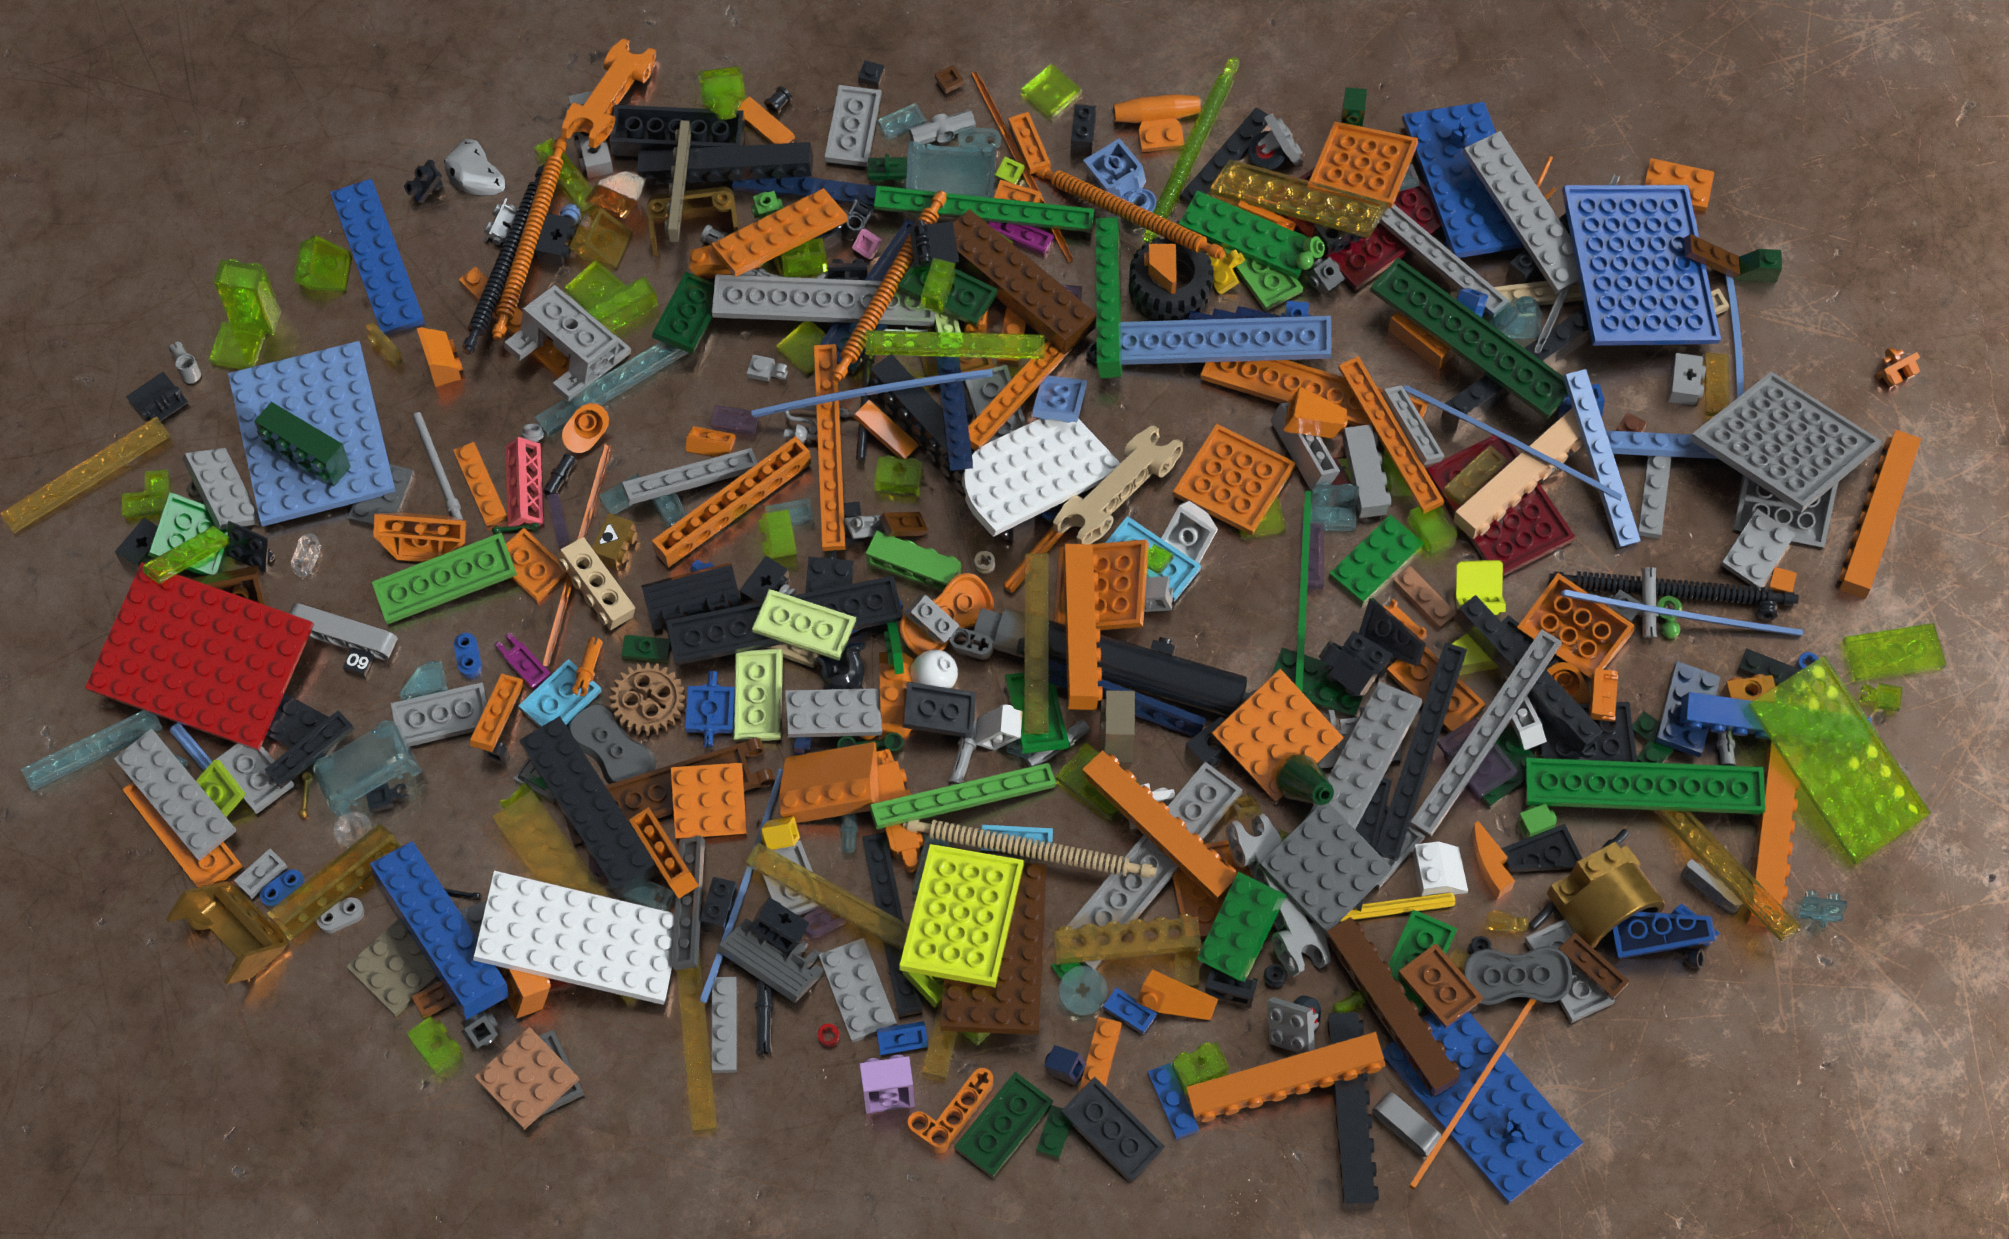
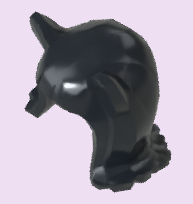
(847, 672)

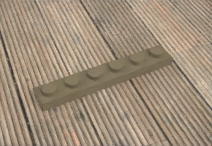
(677, 188)

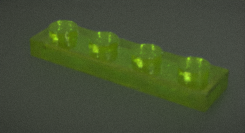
(569, 178)
(186, 554)

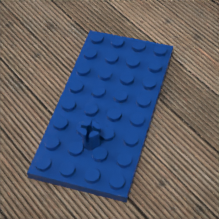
(1461, 201)
(1508, 1124)

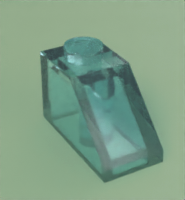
(425, 681)

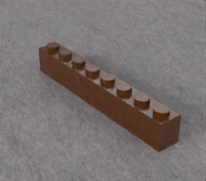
(1392, 1006)

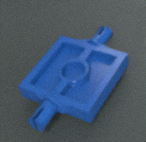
(710, 709)

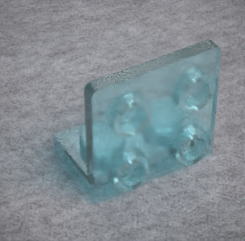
(1334, 506)

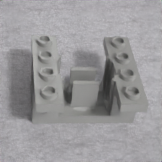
(574, 333)

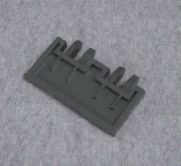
(781, 971)

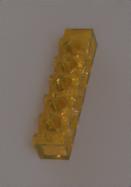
(1116, 949)

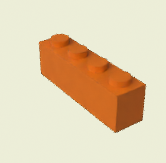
(663, 852)

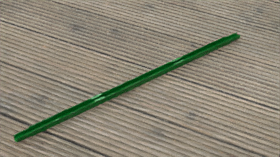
(1303, 591)

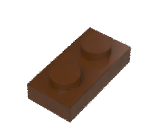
(903, 524)

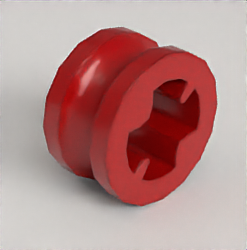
(835, 1032)

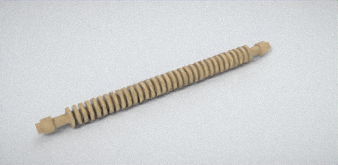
(1146, 870)

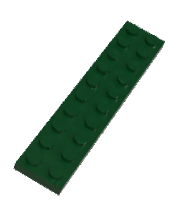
(1471, 337)

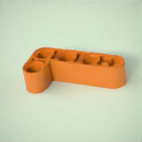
(955, 1108)

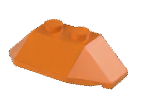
(418, 535)
(893, 695)

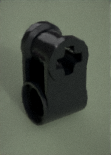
(858, 216)

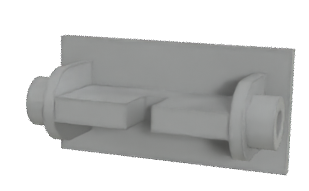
(503, 214)
(864, 526)

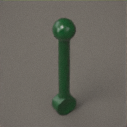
(496, 529)

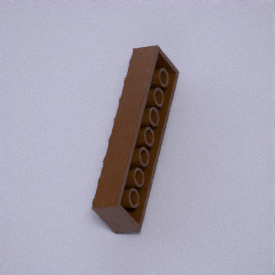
(1022, 283)

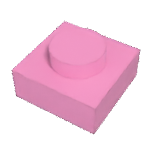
(867, 244)

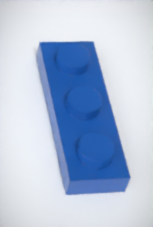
(1173, 1101)

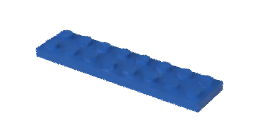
(377, 257)

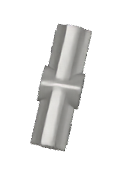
(942, 127)

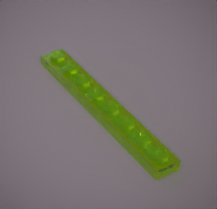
(954, 344)

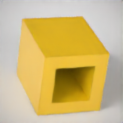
(780, 833)

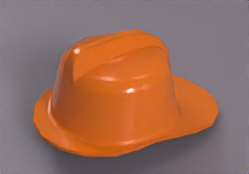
(585, 427)
(1571, 680)

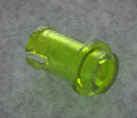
(1349, 1003)

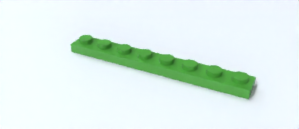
(962, 795)

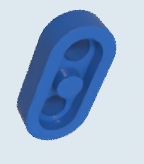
(467, 653)
(281, 887)

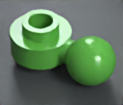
(1313, 249)
(1670, 628)

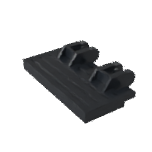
(691, 594)

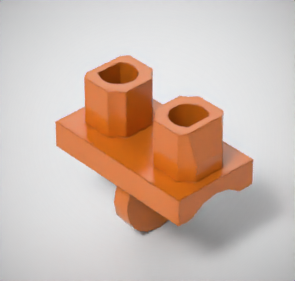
(1891, 373)

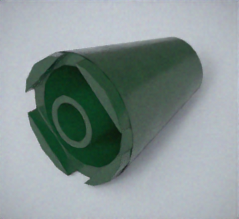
(1304, 781)

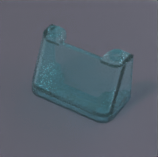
(951, 169)
(364, 766)

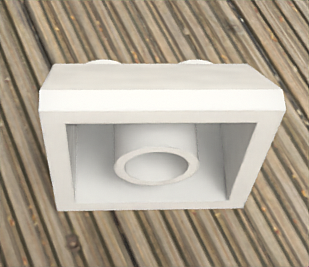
(1439, 869)

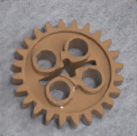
(658, 683)

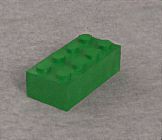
(1241, 927)

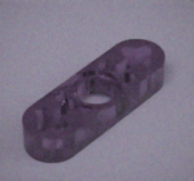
(558, 520)

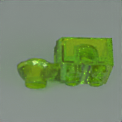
(722, 90)

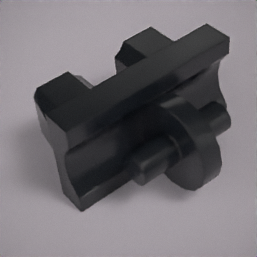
(426, 179)
(847, 271)

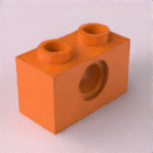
(1757, 684)

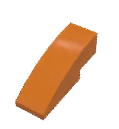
(1491, 861)

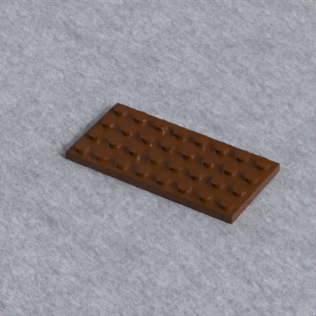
(1015, 1000)

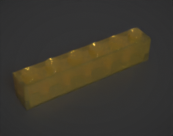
(332, 882)

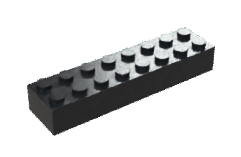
(589, 807)

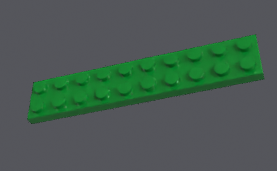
(1645, 786)

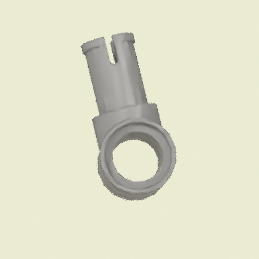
(185, 363)

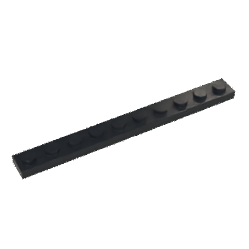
(1421, 751)

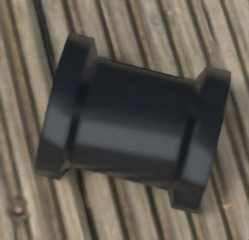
(778, 100)

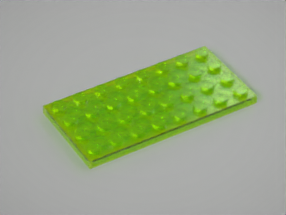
(1839, 759)

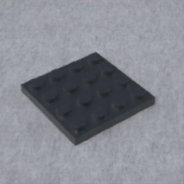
(1614, 743)

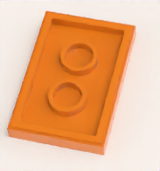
(535, 566)

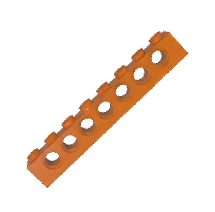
(731, 502)

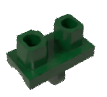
(887, 168)

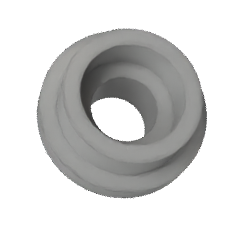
(532, 432)

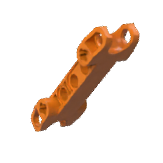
(596, 113)

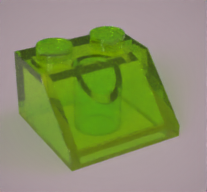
(322, 265)

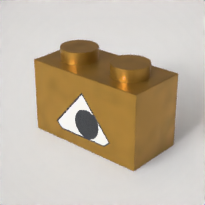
(614, 540)

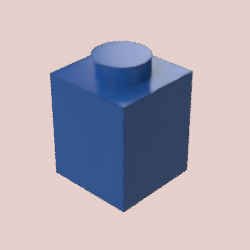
(1473, 300)

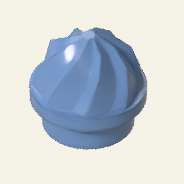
(572, 212)

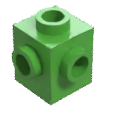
(765, 204)

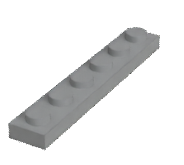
(689, 476)

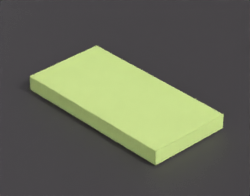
(804, 624)
(758, 695)

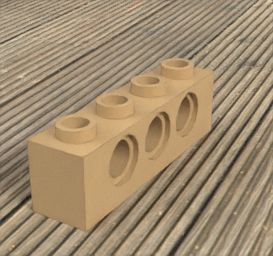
(582, 554)

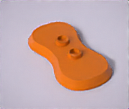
(961, 601)

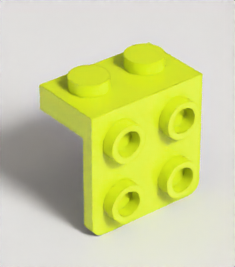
(1480, 579)

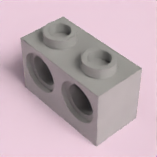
(931, 619)

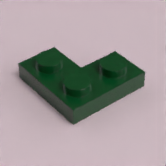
(1646, 729)

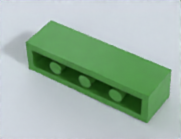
(912, 561)

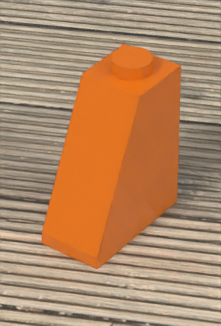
(1314, 415)

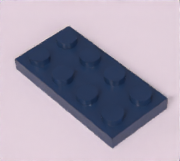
(1670, 731)

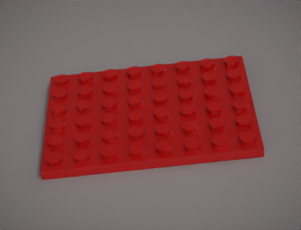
(200, 657)

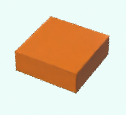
(1782, 580)

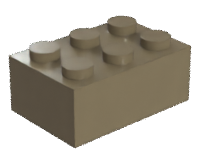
(1118, 724)

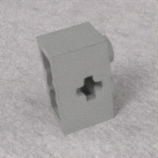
(1686, 379)

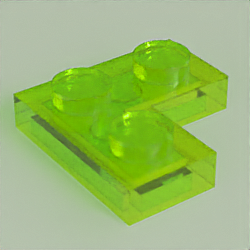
(151, 500)

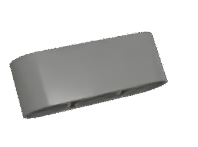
(1406, 1123)

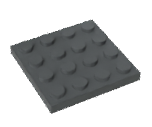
(1325, 867)

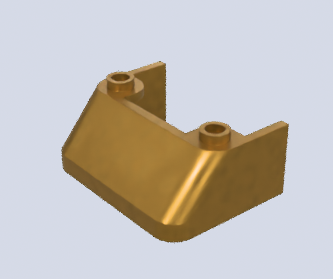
(694, 202)
(235, 923)

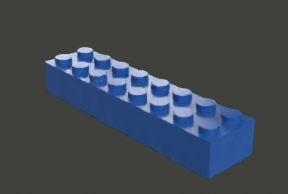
(438, 929)

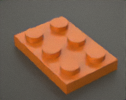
(1670, 173)

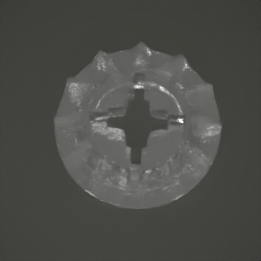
(343, 826)

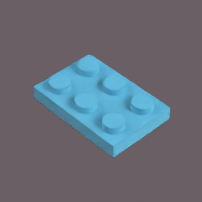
(556, 697)

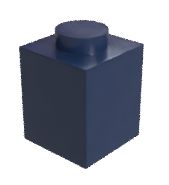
(1064, 1064)

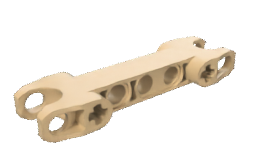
(1095, 510)

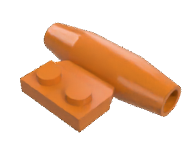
(1158, 119)

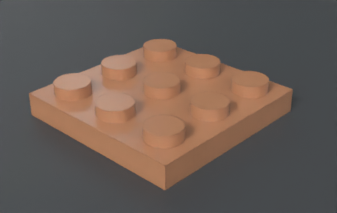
(526, 1078)

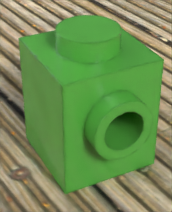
(1536, 820)

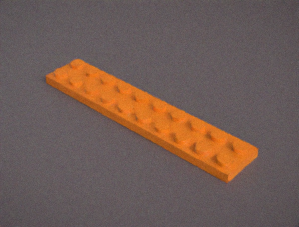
(1281, 379)

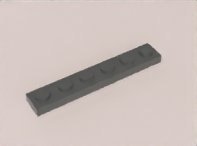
(688, 907)

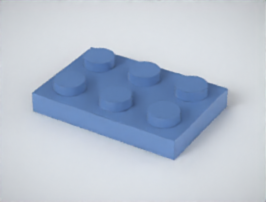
(1059, 399)

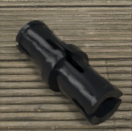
(559, 474)

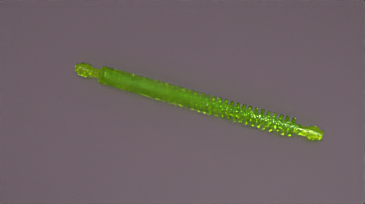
(1194, 144)

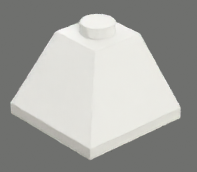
(1190, 531)

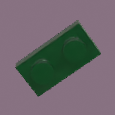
(1054, 1134)

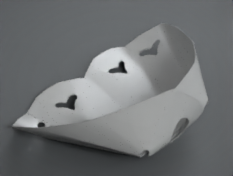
(473, 170)

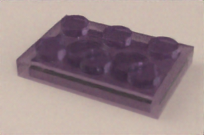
(1491, 772)

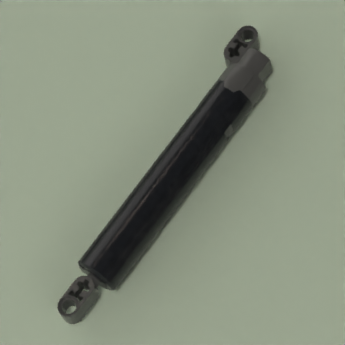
(1120, 663)

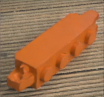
(902, 843)

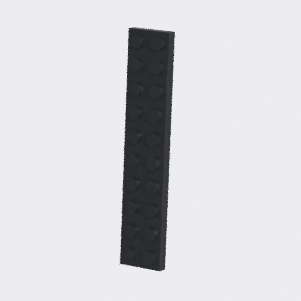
(731, 632)

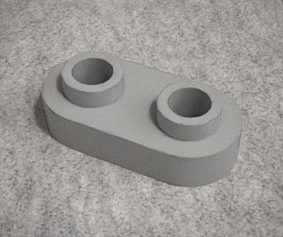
(341, 917)

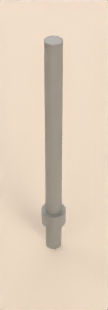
(452, 504)

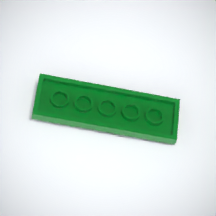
(1245, 232)

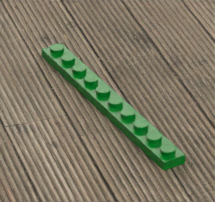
(987, 209)

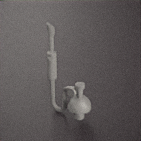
(801, 432)

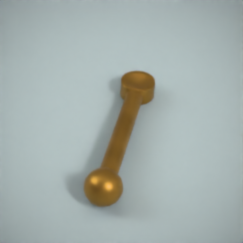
(307, 777)

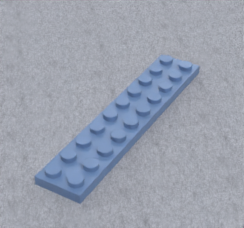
(1226, 340)

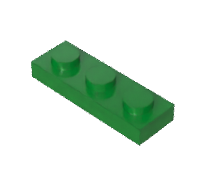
(893, 648)

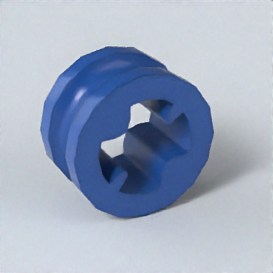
(1806, 656)

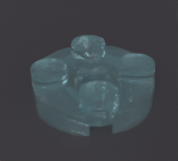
(1071, 981)

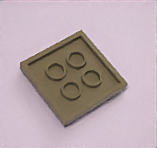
(393, 968)

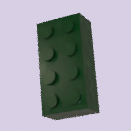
(302, 444)

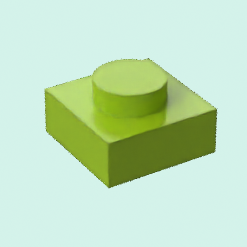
(1009, 170)

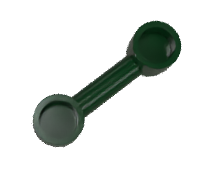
(892, 741)

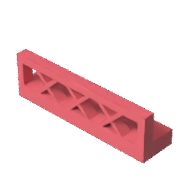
(518, 479)

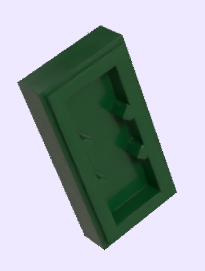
(646, 648)

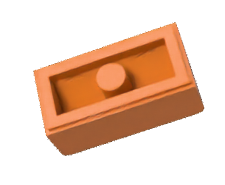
(709, 442)

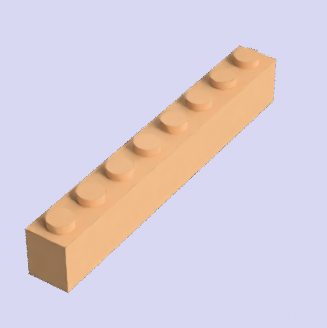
(1518, 477)

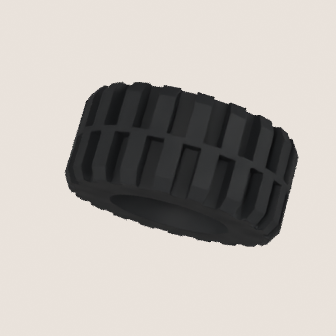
(1157, 300)

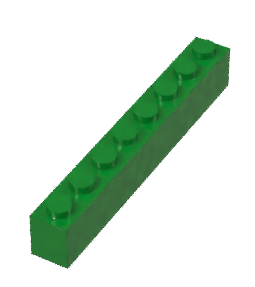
(1108, 297)

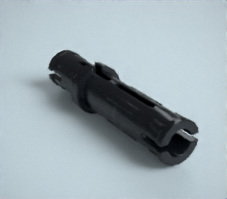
(763, 1009)

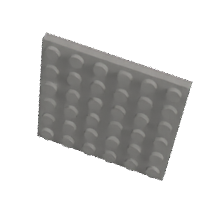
(1786, 441)

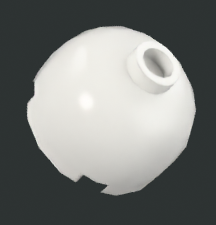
(934, 669)

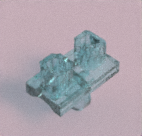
(1822, 909)

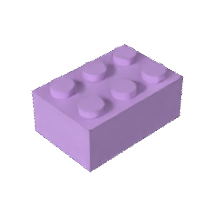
(887, 1084)

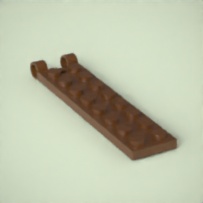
(655, 787)

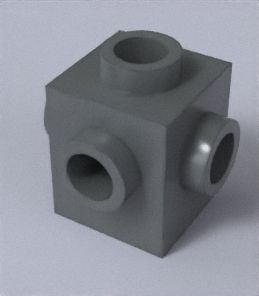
(1324, 274)
(483, 1035)

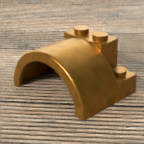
(1603, 892)

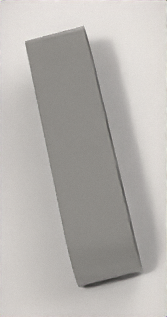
(346, 632)

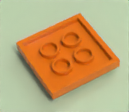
(708, 800)

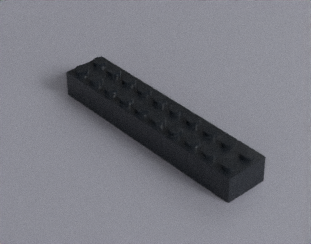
(925, 421)

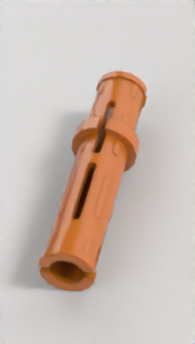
(585, 672)

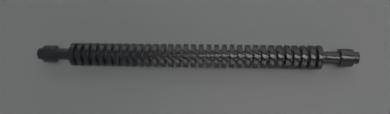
(500, 270)
(1725, 593)

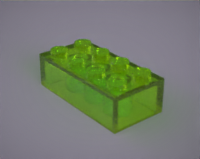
(247, 295)

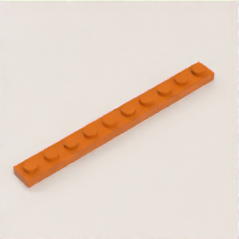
(829, 451)

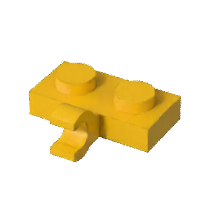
(1223, 275)

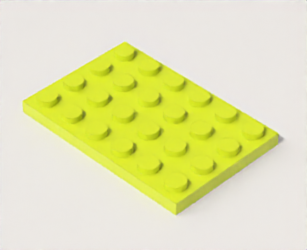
(962, 915)

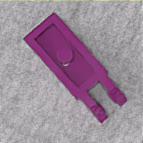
(523, 662)

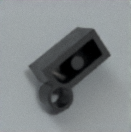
(1348, 669)

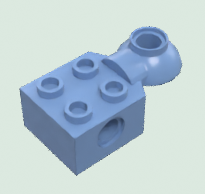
(1120, 174)

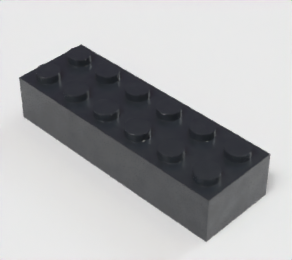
(655, 129)

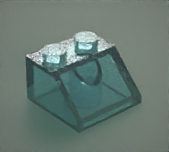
(1519, 319)

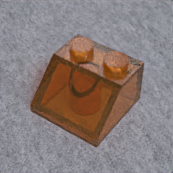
(617, 193)

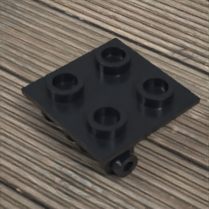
(933, 242)
(157, 398)
(248, 546)

